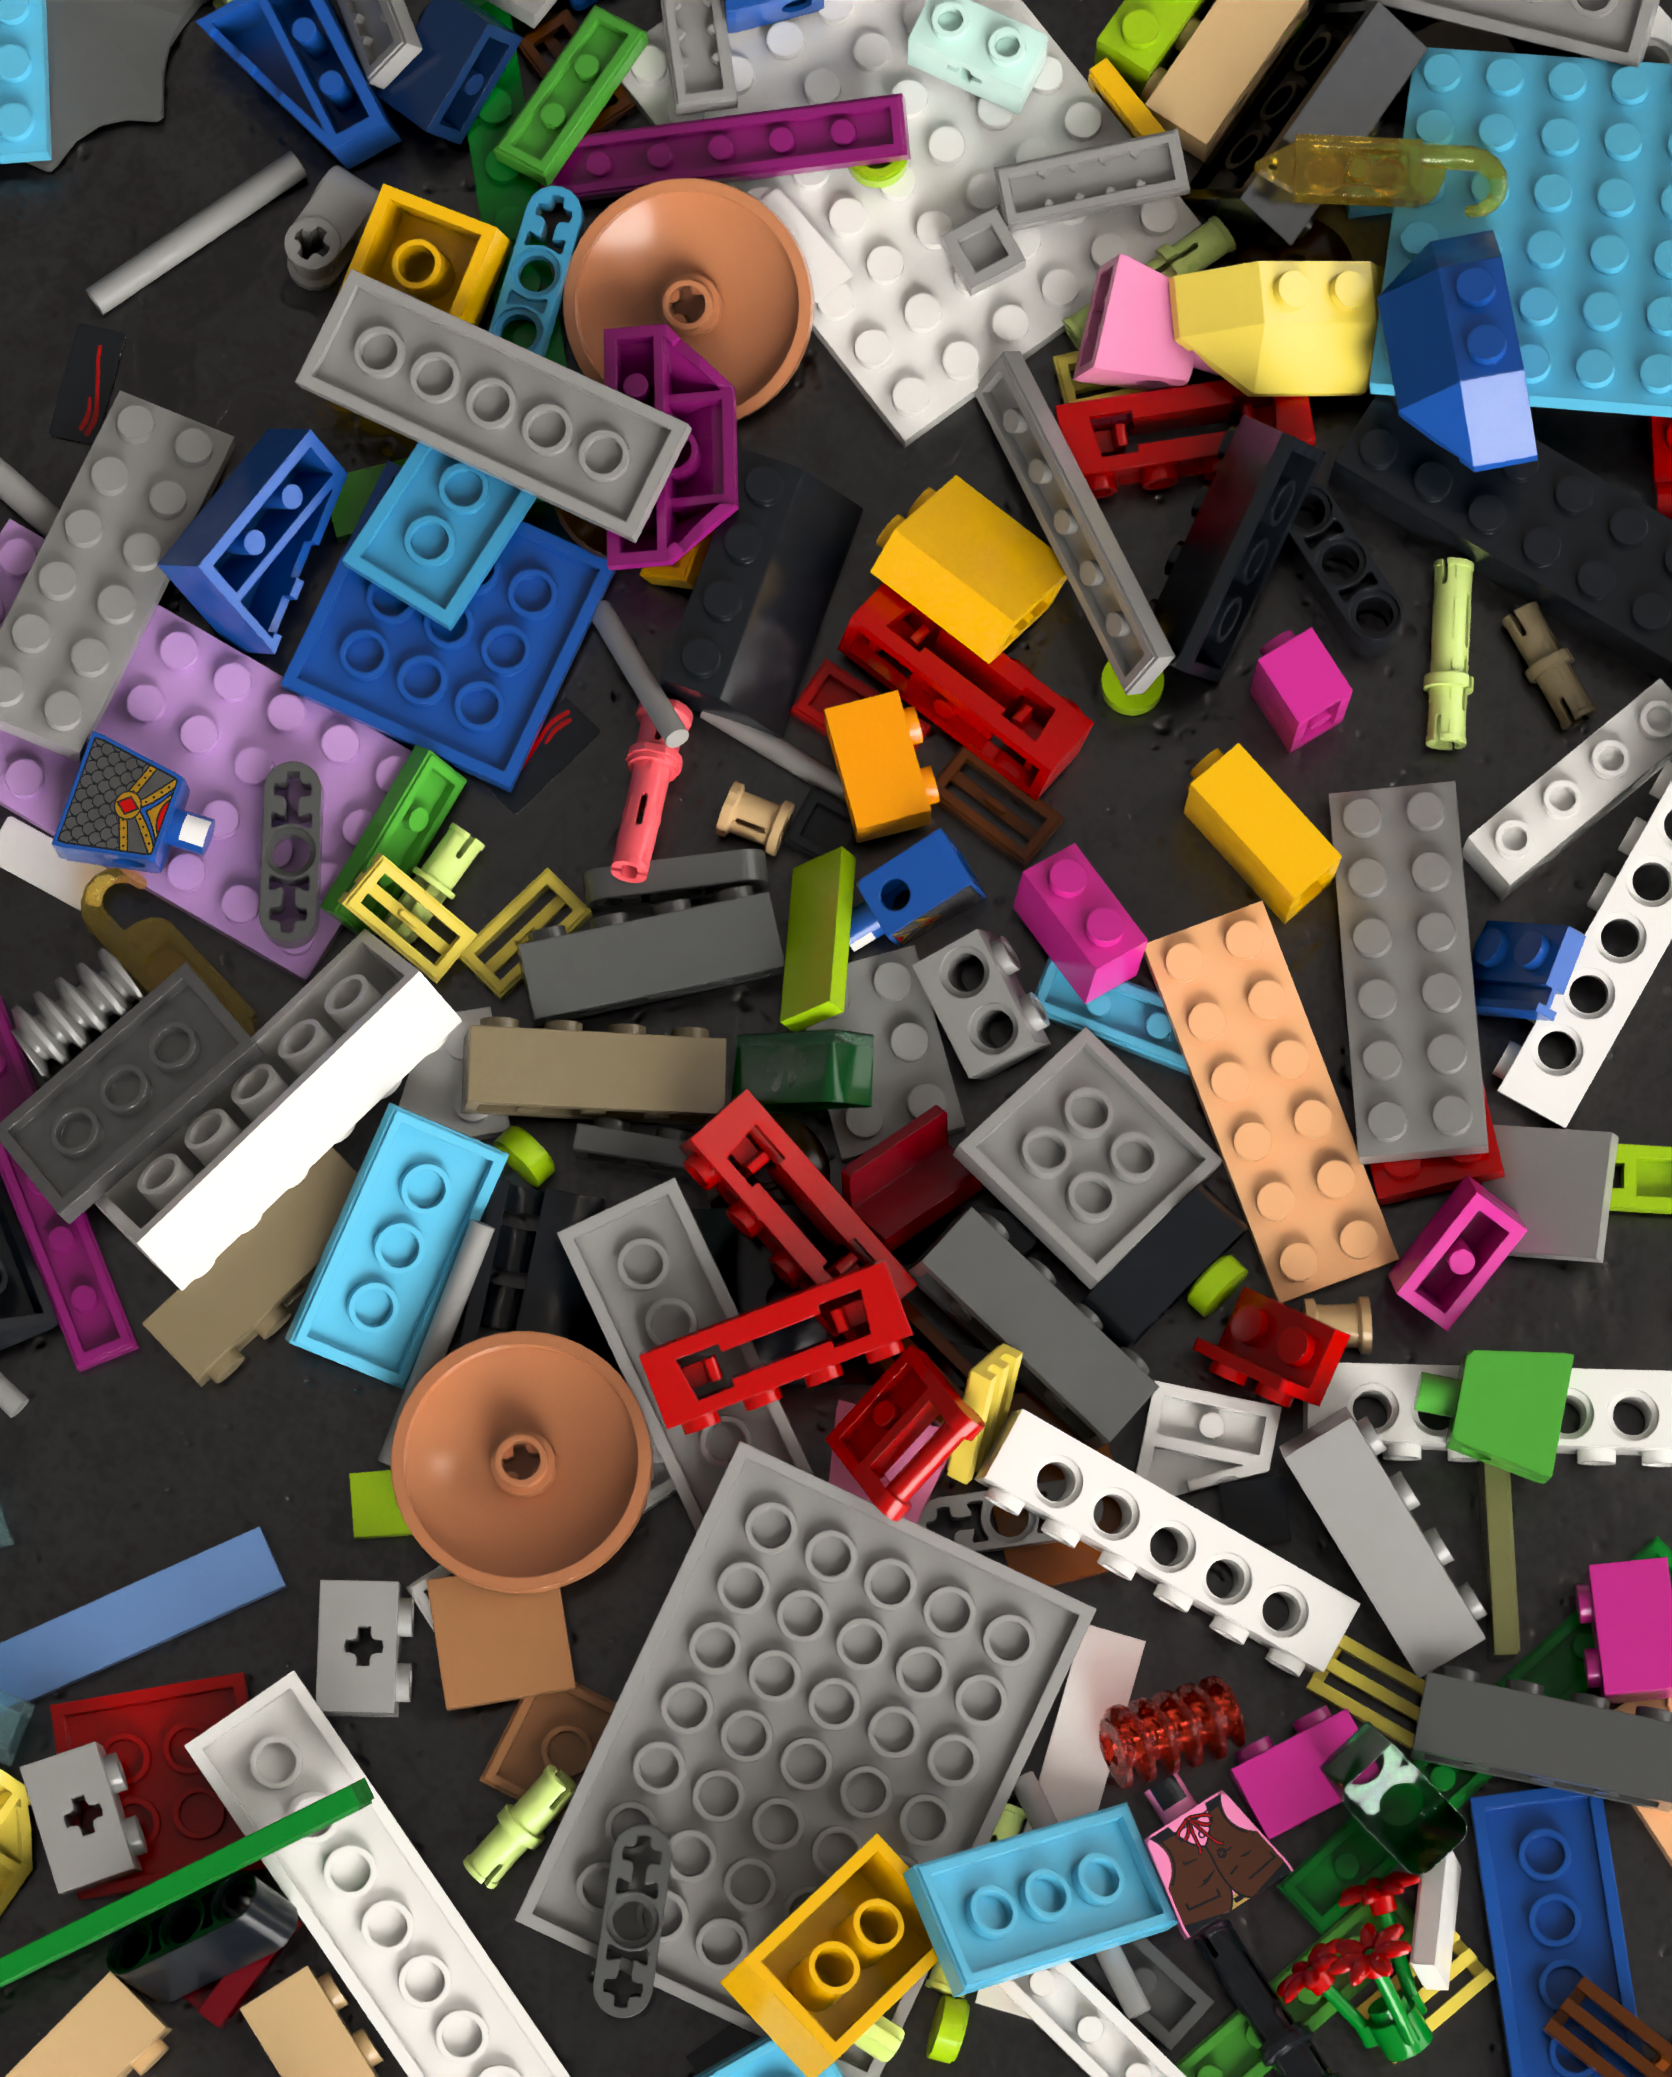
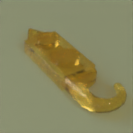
(1378, 171)
(154, 946)

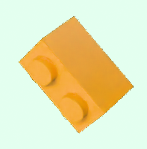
(879, 765)

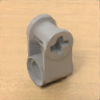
(332, 222)

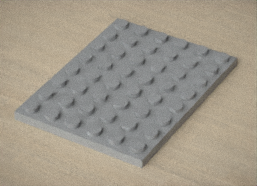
(790, 1707)

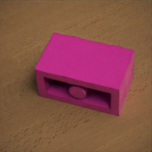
(1299, 688)
(1080, 923)
(1457, 1252)
(1630, 1629)
(1284, 1781)

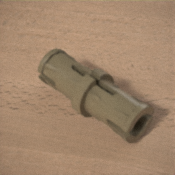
(1549, 665)

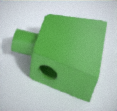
(1503, 1408)

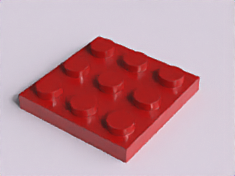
(165, 1786)

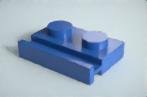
(1523, 968)

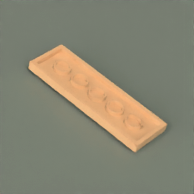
(1269, 1103)

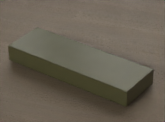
(1498, 1562)

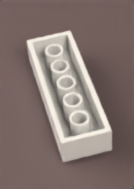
(323, 1068)

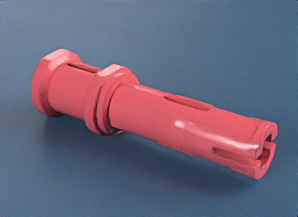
(652, 769)

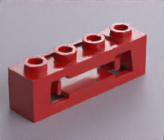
(1099, 437)
(967, 693)
(759, 1215)
(759, 1386)

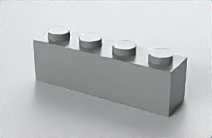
(1383, 1542)

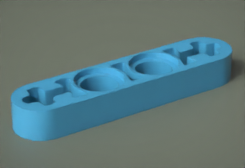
(542, 306)

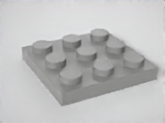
(1087, 1157)

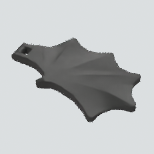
(107, 64)

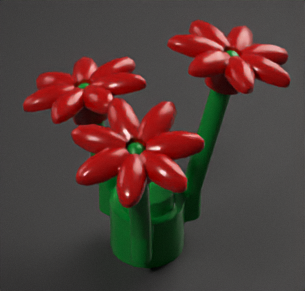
(1396, 2016)

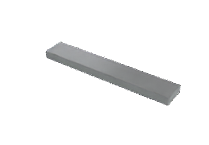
(1074, 523)

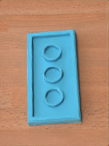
(395, 1245)
(1039, 1899)

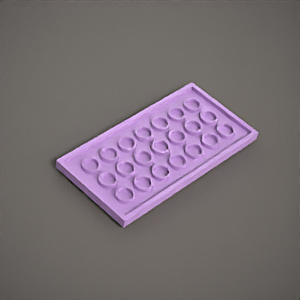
(222, 730)

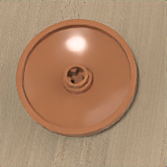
(706, 267)
(521, 1462)

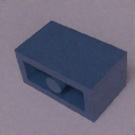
(454, 71)

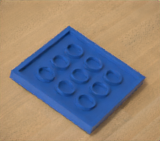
(460, 692)

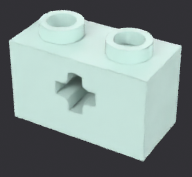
(978, 51)

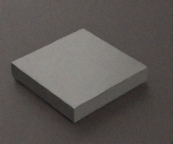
(1559, 1188)

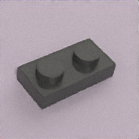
(613, 1144)
(1171, 1994)

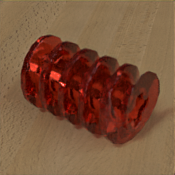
(1170, 1726)

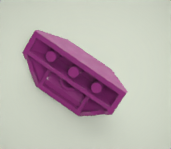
(703, 485)

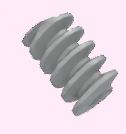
(74, 1012)

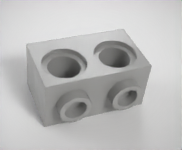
(969, 1014)

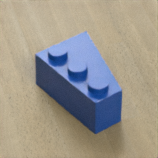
(309, 69)
(253, 538)

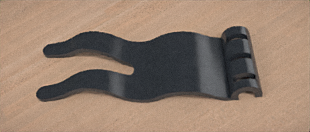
(558, 1306)

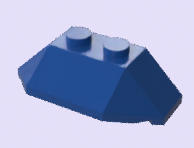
(1459, 353)

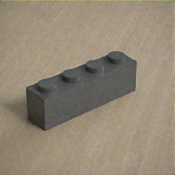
(650, 957)
(1014, 1302)
(1545, 1739)

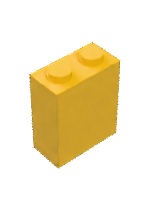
(969, 567)
(1260, 831)

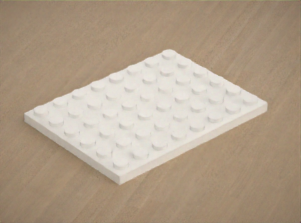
(904, 315)

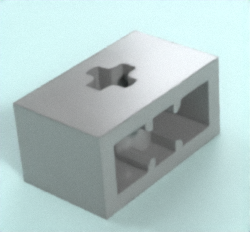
(344, 1614)
(55, 1793)

